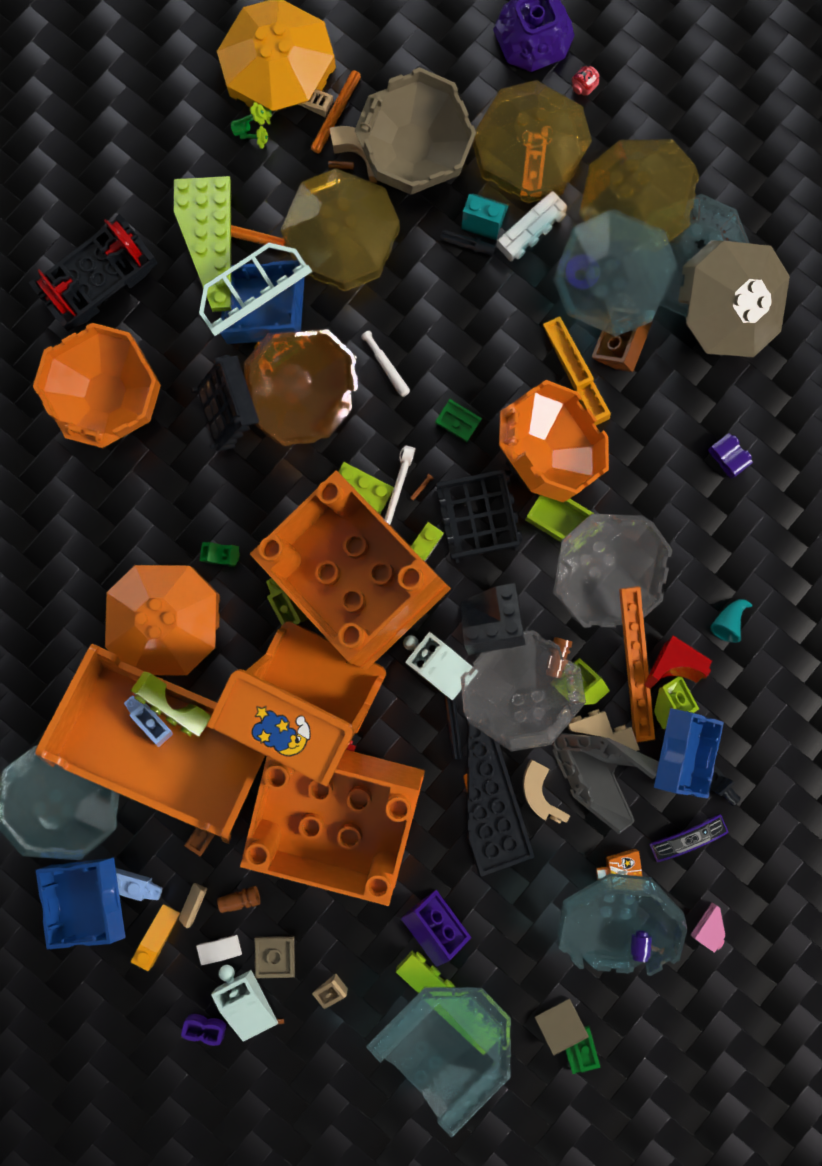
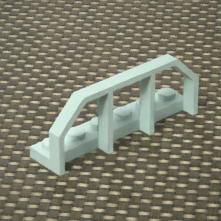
(267, 293)

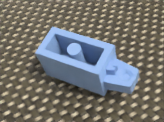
(148, 721)
(137, 886)

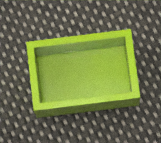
(557, 517)

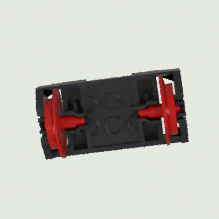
(93, 273)

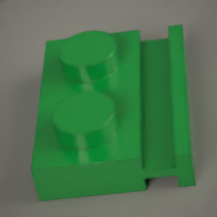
(458, 420)
(583, 1055)

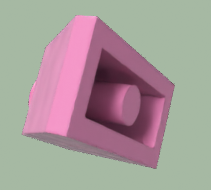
(710, 929)

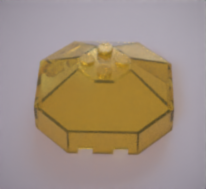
(531, 140)
(644, 182)
(341, 228)

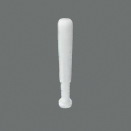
(387, 366)

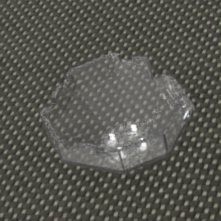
(610, 555)
(523, 693)

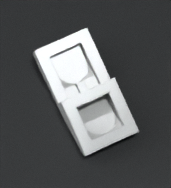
(219, 950)

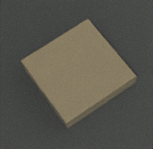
(274, 957)
(561, 1027)

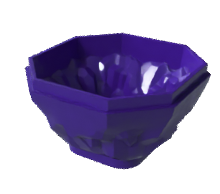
(534, 33)

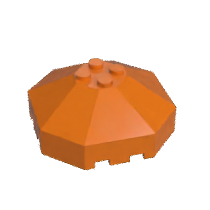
(97, 385)
(553, 441)
(162, 619)

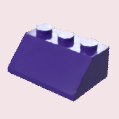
(436, 928)

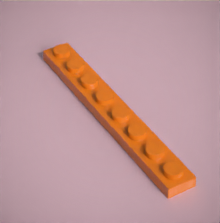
(636, 663)

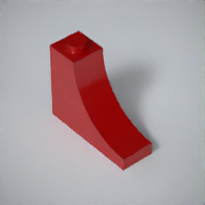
(678, 660)

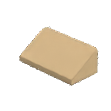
(192, 905)

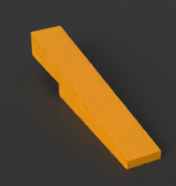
(576, 369)

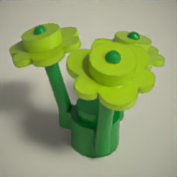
(242, 126)

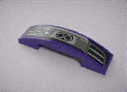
(689, 839)

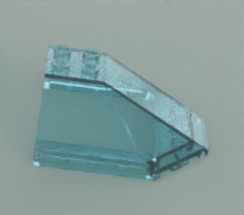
(451, 1049)

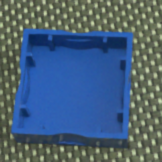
(278, 314)
(688, 754)
(80, 903)

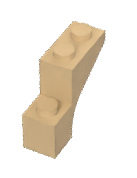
(598, 725)

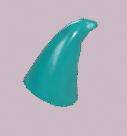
(728, 623)

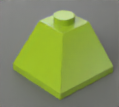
(593, 684)
(675, 696)

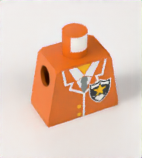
(622, 863)

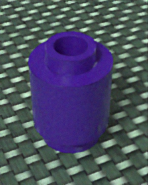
(641, 946)

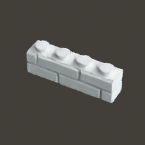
(531, 226)

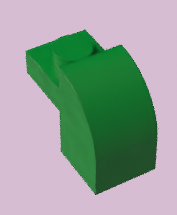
(219, 554)

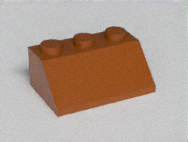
(622, 350)

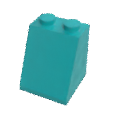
(483, 216)

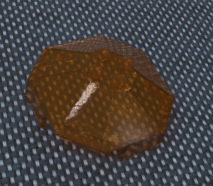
(300, 384)

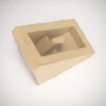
(330, 991)

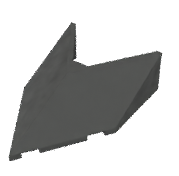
(590, 769)

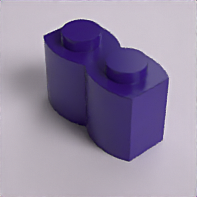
(730, 455)
(207, 1030)

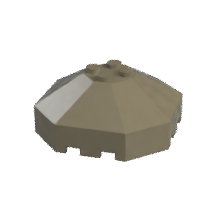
(415, 131)
(734, 297)

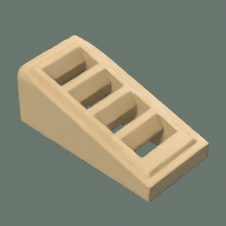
(322, 96)

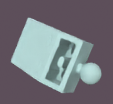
(440, 668)
(245, 1006)

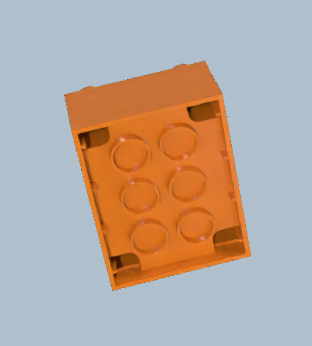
(349, 571)
(338, 834)

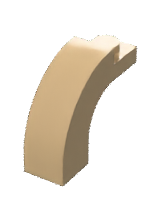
(345, 140)
(532, 788)

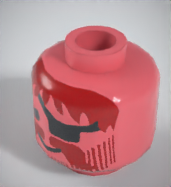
(585, 80)

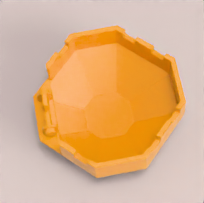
(276, 55)

